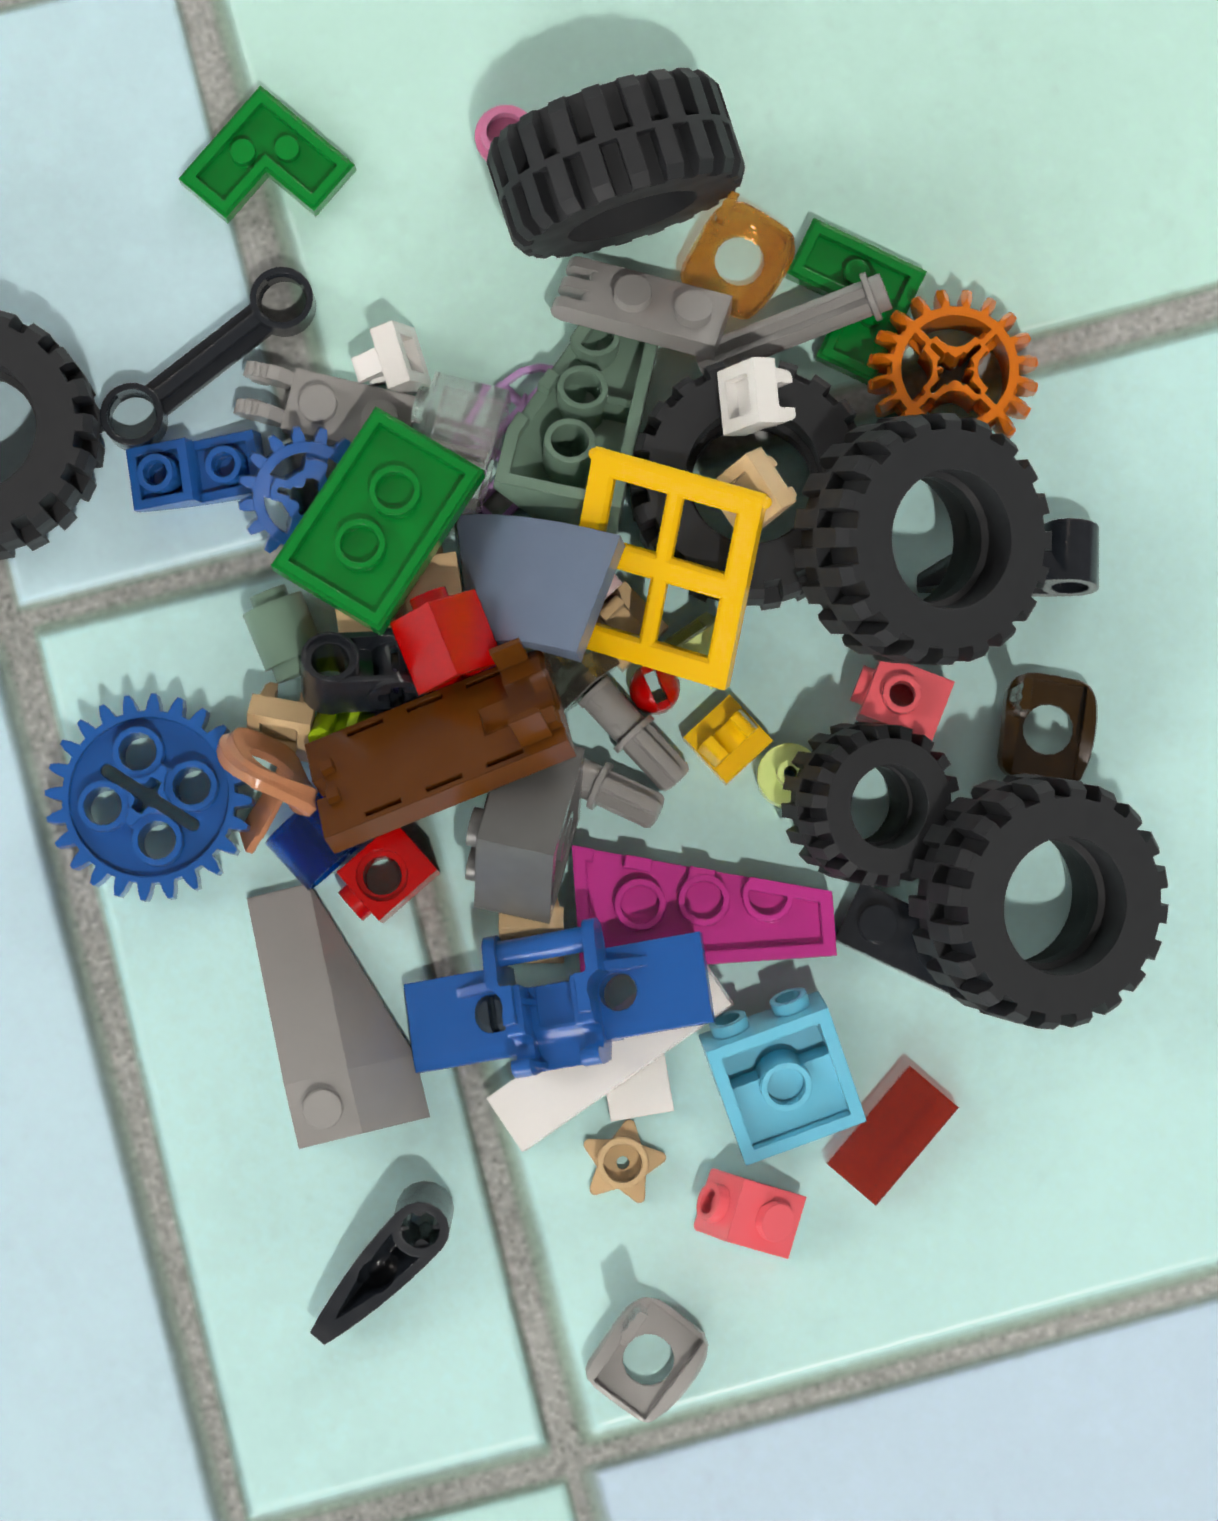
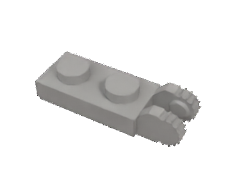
(320, 402)

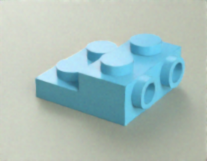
(781, 1074)

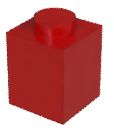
(444, 638)

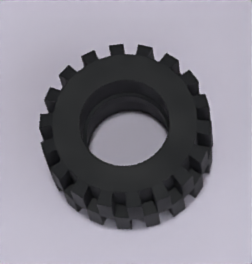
(825, 791)

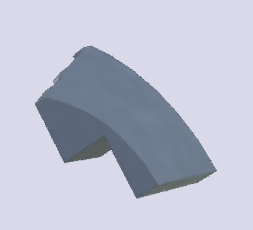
(538, 578)

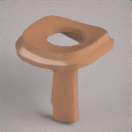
(286, 785)

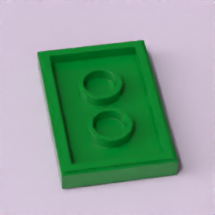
(378, 521)

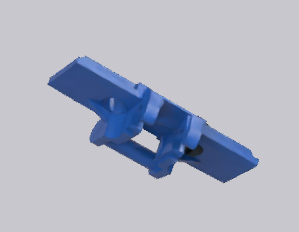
(561, 1023)

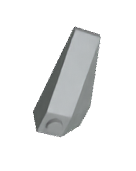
(333, 1036)

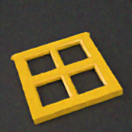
(663, 568)

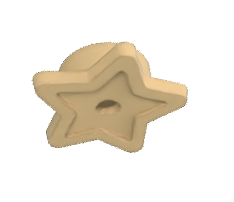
(611, 1177)

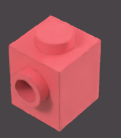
(902, 697)

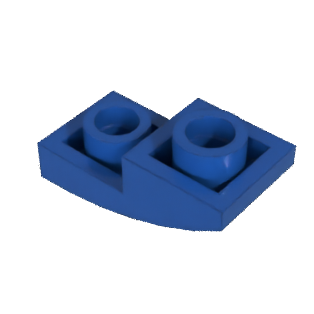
(192, 472)

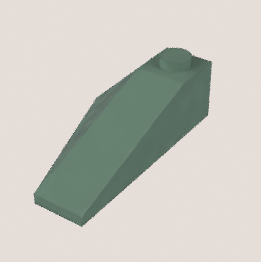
(583, 402)

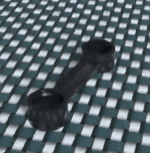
(209, 358)

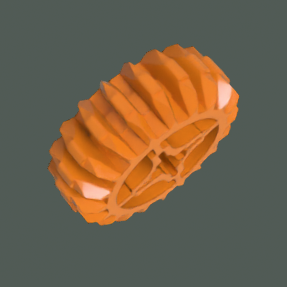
(933, 352)

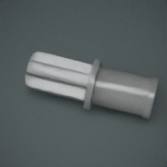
(634, 734)
(620, 794)

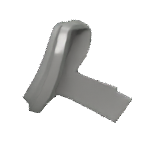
(606, 1365)

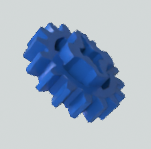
(265, 484)

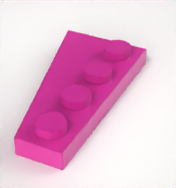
(737, 914)

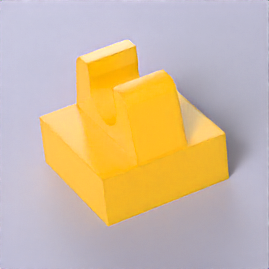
(727, 739)

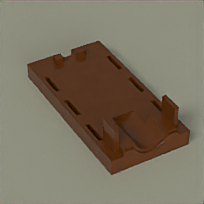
(440, 748)

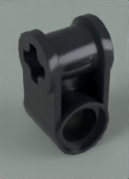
(364, 670)

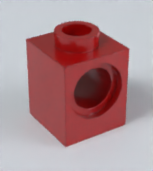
(415, 870)

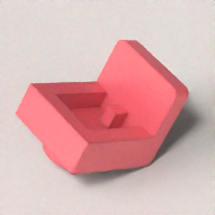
(749, 1213)

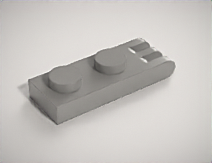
(642, 307)

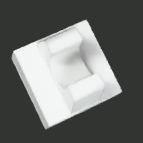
(393, 360)
(751, 396)

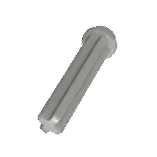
(804, 322)

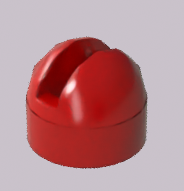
(642, 695)

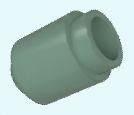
(279, 630)

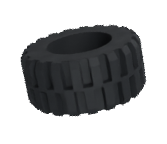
(615, 162)
(687, 425)
(64, 442)
(994, 530)
(1110, 912)

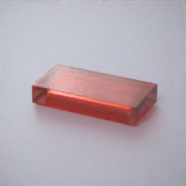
(892, 1136)

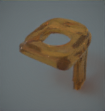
(744, 221)

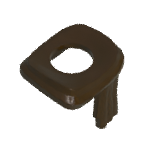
(1039, 689)

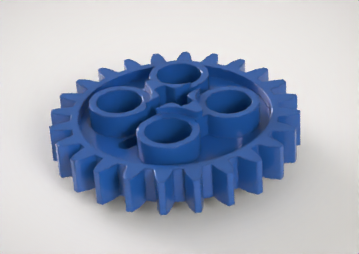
(120, 845)

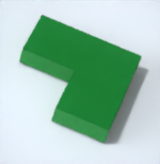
(263, 144)
(834, 260)

